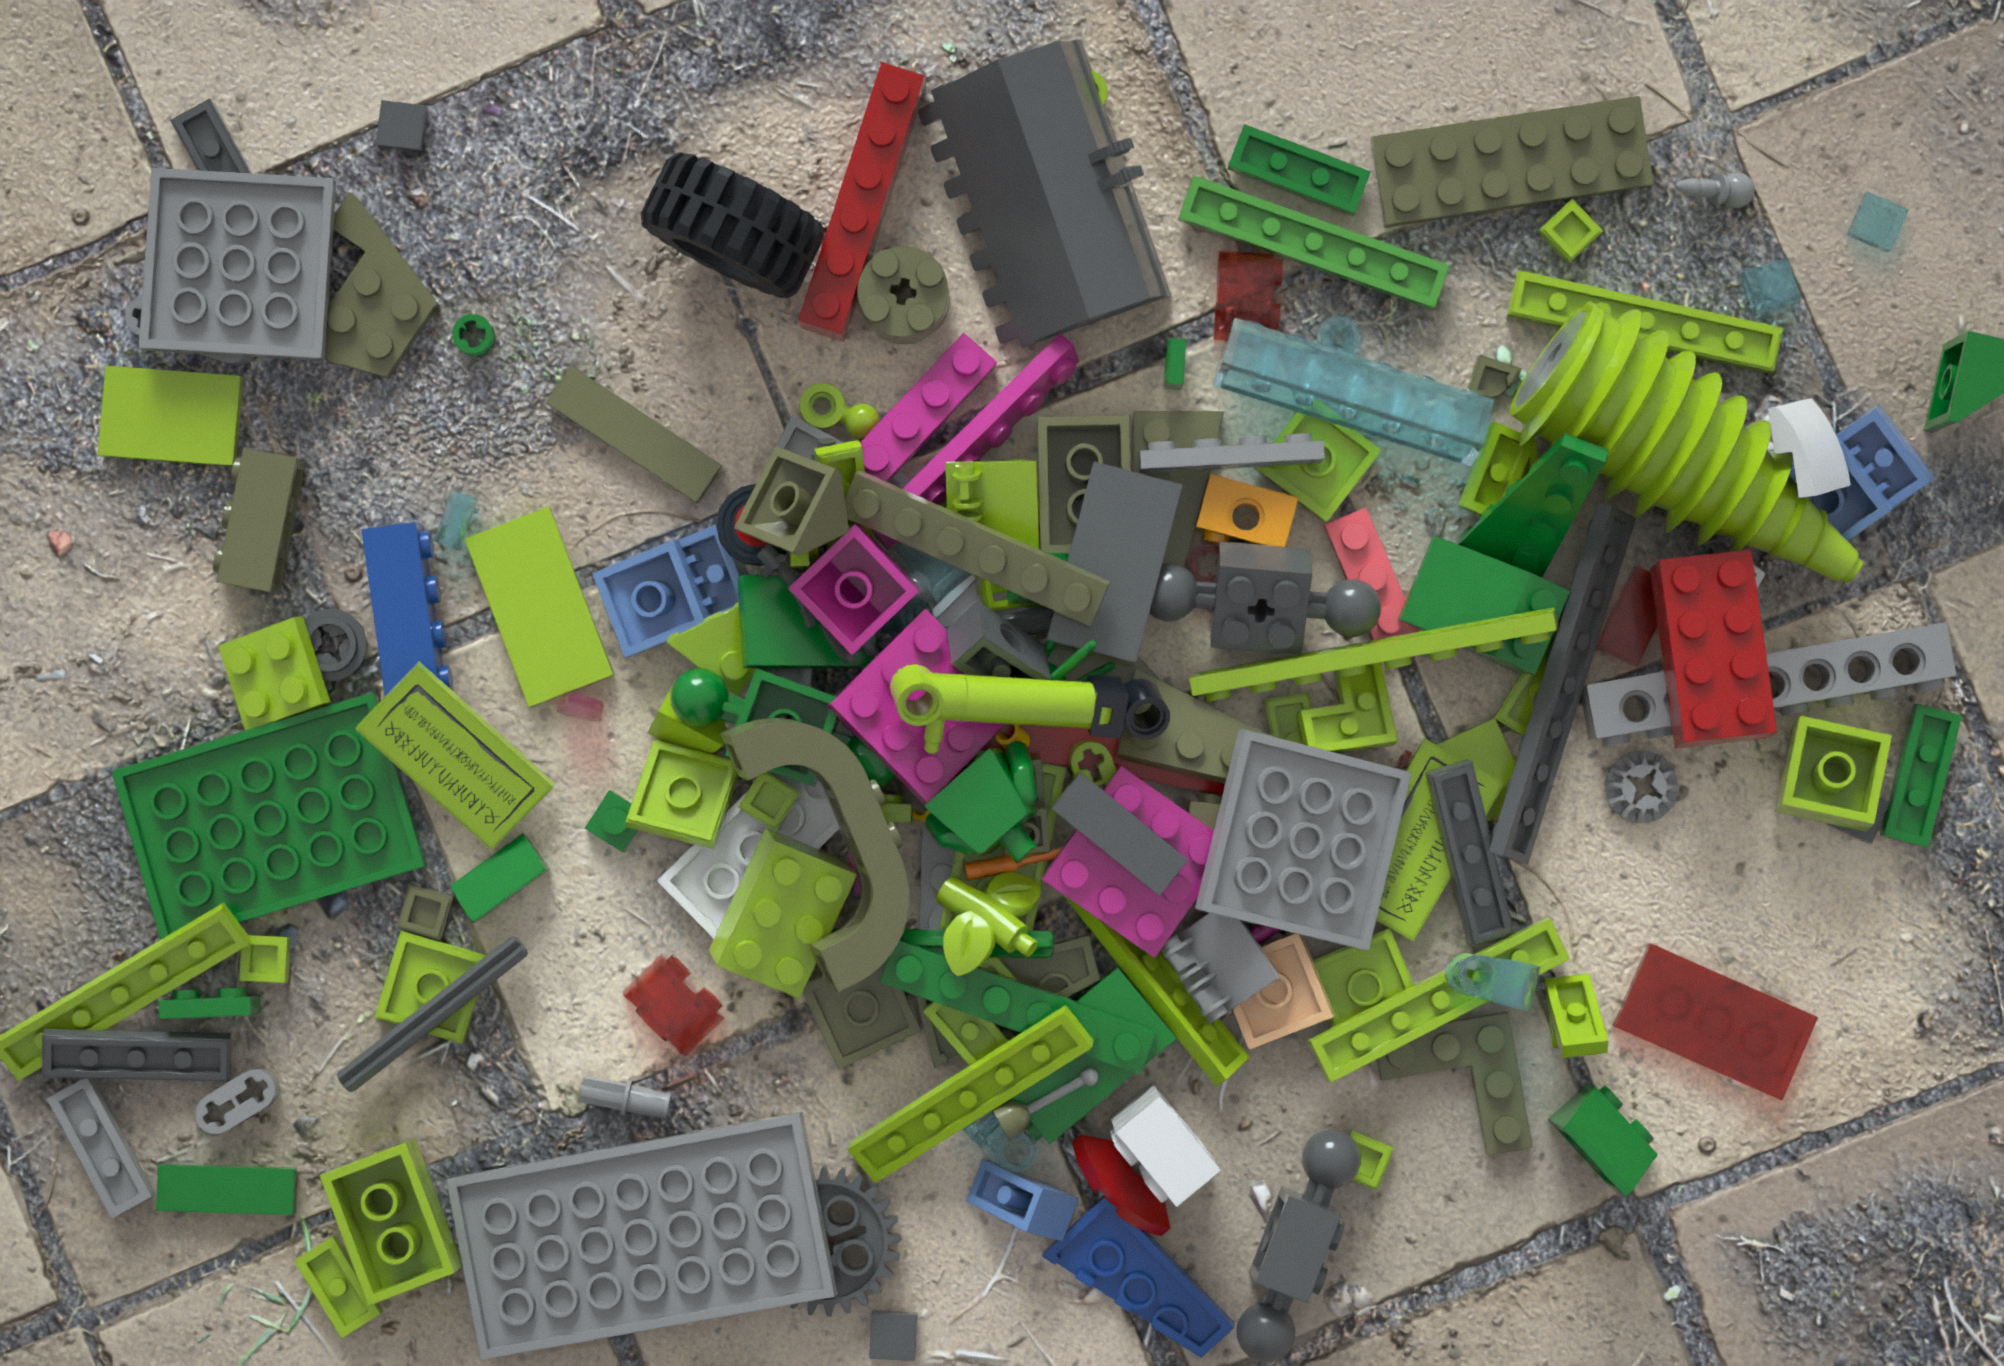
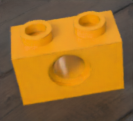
(1224, 495)

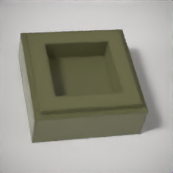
(426, 912)

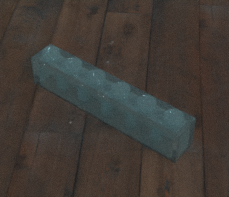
(1353, 392)

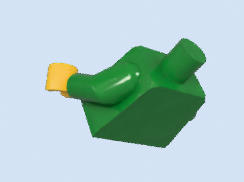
(988, 802)

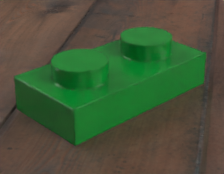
(190, 1004)

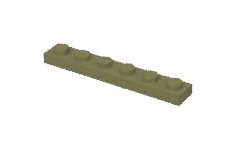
(975, 548)

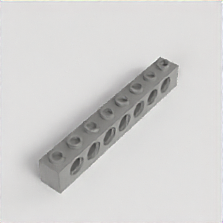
(1925, 645)

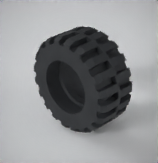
(732, 225)

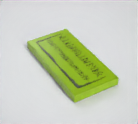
(455, 755)
(1418, 858)

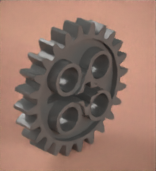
(850, 1280)

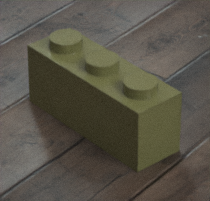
(259, 521)

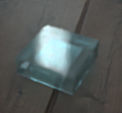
(1877, 222)

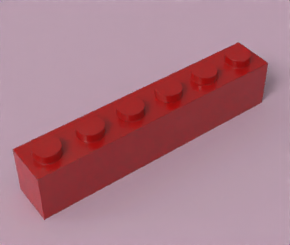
(862, 201)

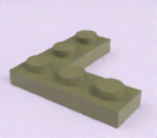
(1490, 1051)

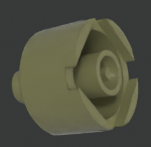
(887, 274)

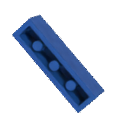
(404, 601)

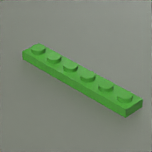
(1313, 242)

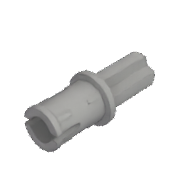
(625, 1097)

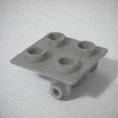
(1219, 964)

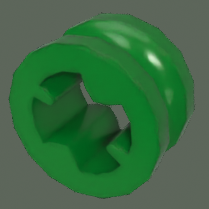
(464, 345)

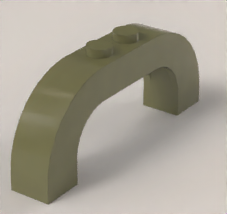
(873, 843)

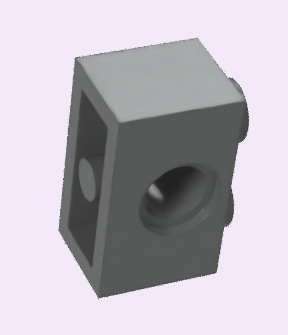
(992, 646)

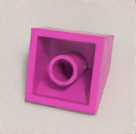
(854, 588)

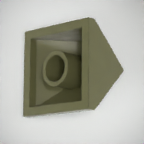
(795, 504)

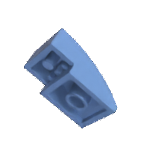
(1880, 471)
(668, 589)

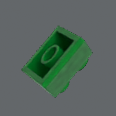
(1966, 378)
(1605, 1138)

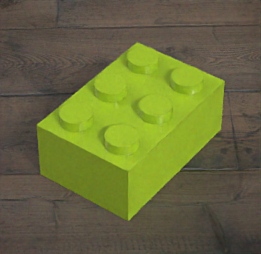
(779, 909)
(391, 1221)

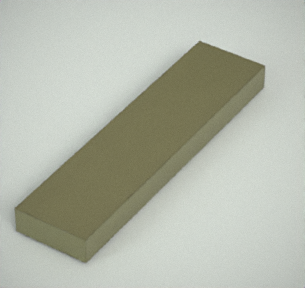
(634, 434)

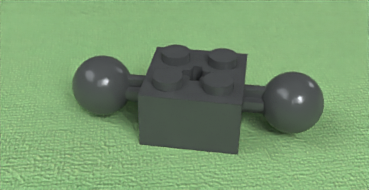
(1264, 599)
(1296, 1245)

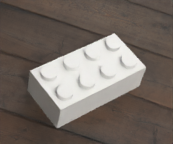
(1168, 1150)

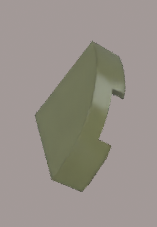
(1492, 377)

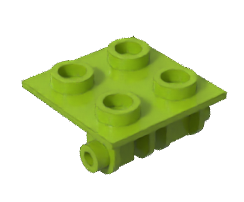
(997, 495)

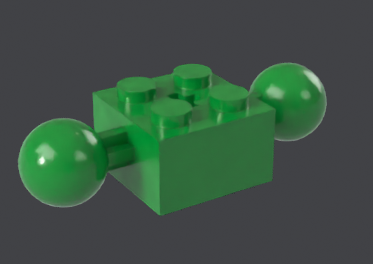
(702, 698)

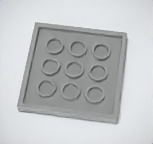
(237, 264)
(1303, 840)

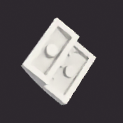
(1815, 448)

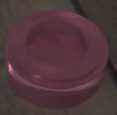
(580, 707)

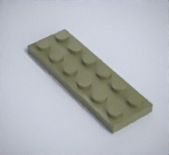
(1512, 161)

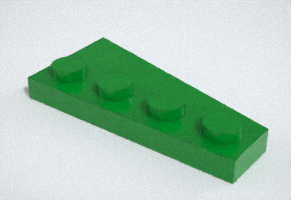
(1539, 508)

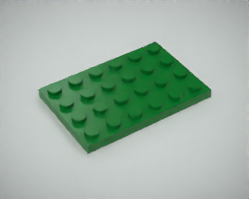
(268, 817)

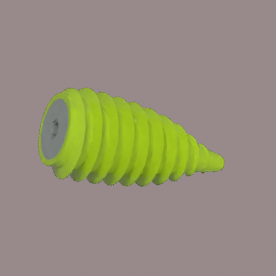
(1674, 440)

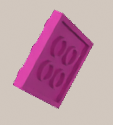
(873, 717)
(1116, 895)

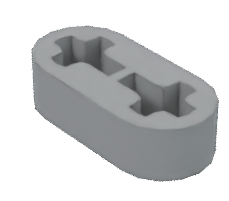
(242, 1110)

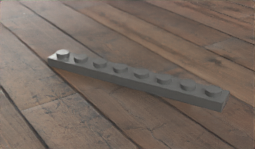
(1562, 683)

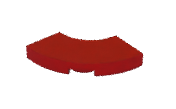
(1120, 1185)

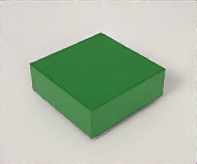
(1174, 363)

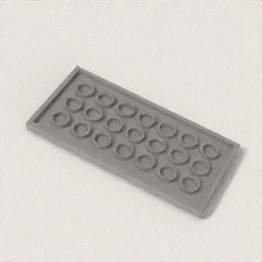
(642, 1236)

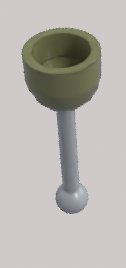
(1015, 1116)

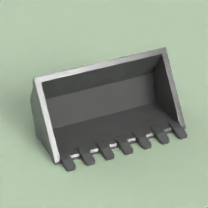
(1046, 192)

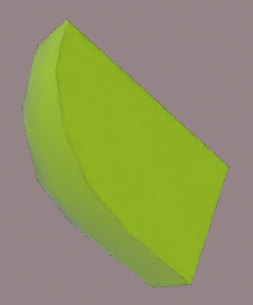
(672, 730)

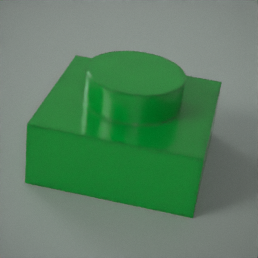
(609, 821)

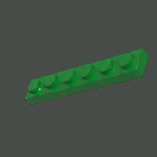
(1013, 1003)

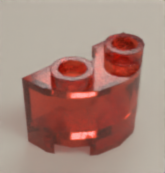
(1246, 290)
(673, 1005)

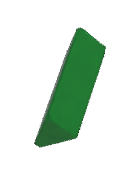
(499, 878)

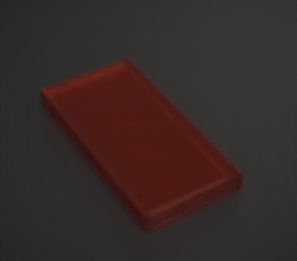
(1715, 1021)

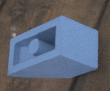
(1022, 1200)

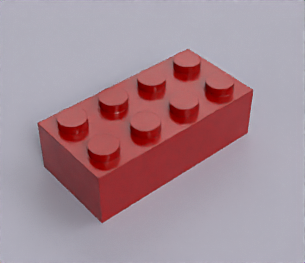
(1713, 649)

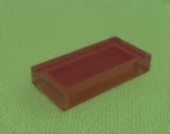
(1631, 619)

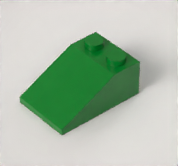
(1469, 587)

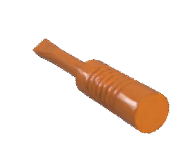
(1002, 864)

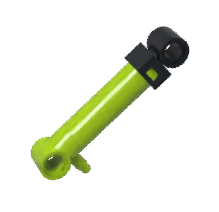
(1094, 705)

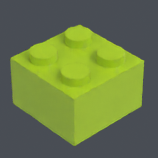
(1833, 773)

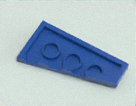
(1140, 1277)

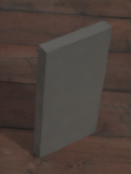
(1123, 540)

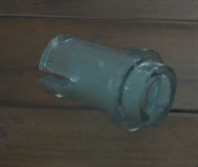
(456, 519)
(905, 615)

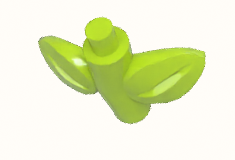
(987, 919)

